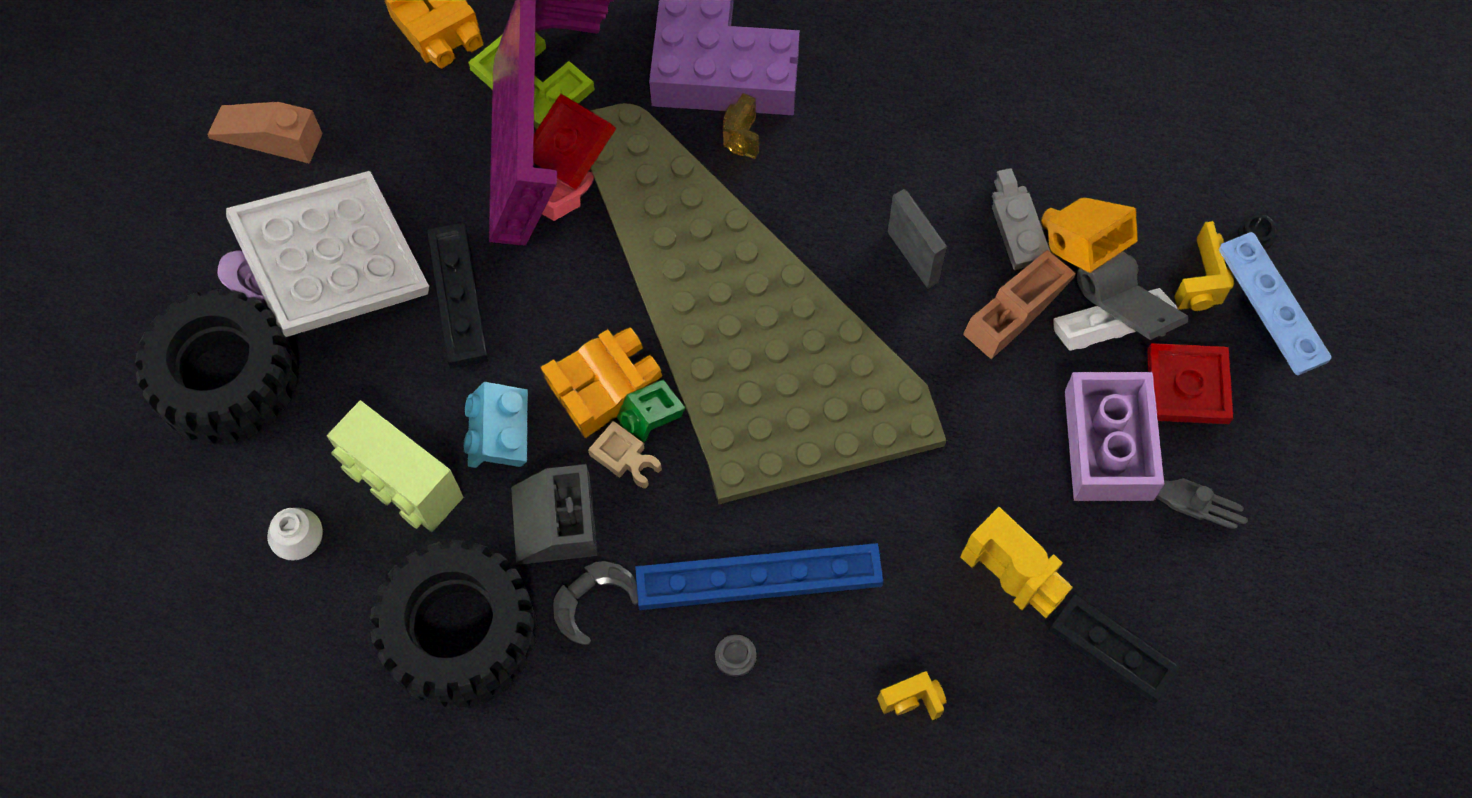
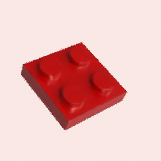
(570, 140)
(1191, 383)

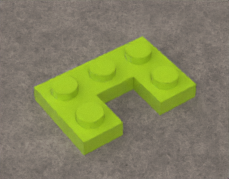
(566, 80)

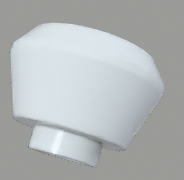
(294, 533)

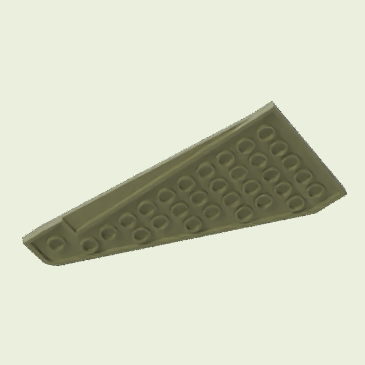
(757, 344)

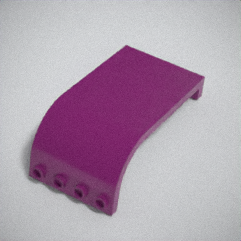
(516, 187)

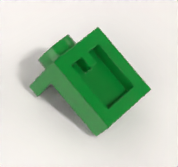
(649, 409)

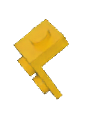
(1208, 290)

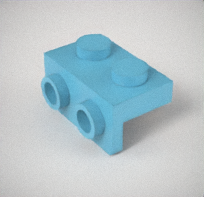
(496, 425)

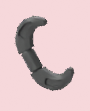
(565, 600)

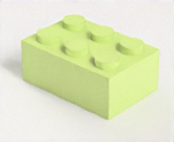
(394, 467)

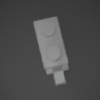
(1017, 221)

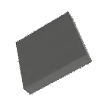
(916, 238)

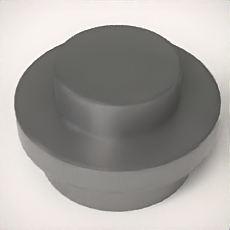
(735, 655)

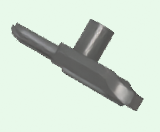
(1196, 502)

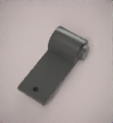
(1117, 291)

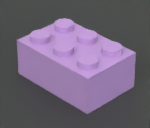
(1113, 436)

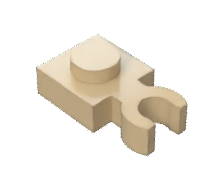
(621, 452)

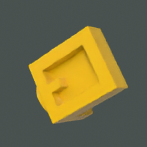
(905, 696)

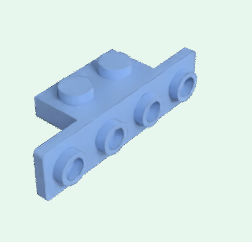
(1275, 303)

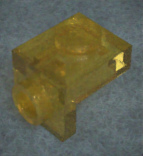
(736, 127)

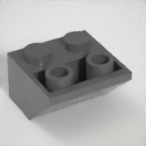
(554, 516)

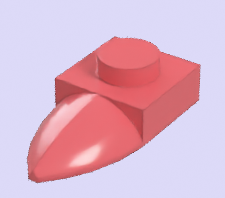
(565, 198)

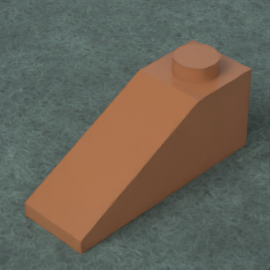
(269, 128)

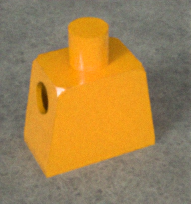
(1090, 231)

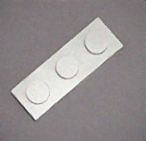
(1094, 325)

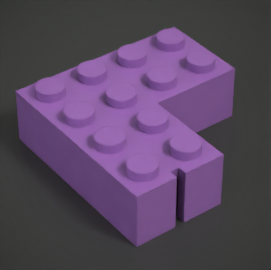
(709, 63)

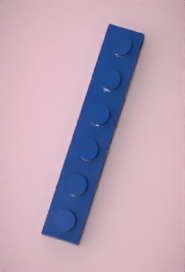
(758, 576)

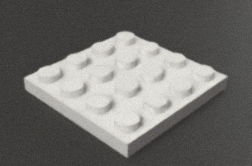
(326, 253)

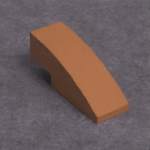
(1018, 303)

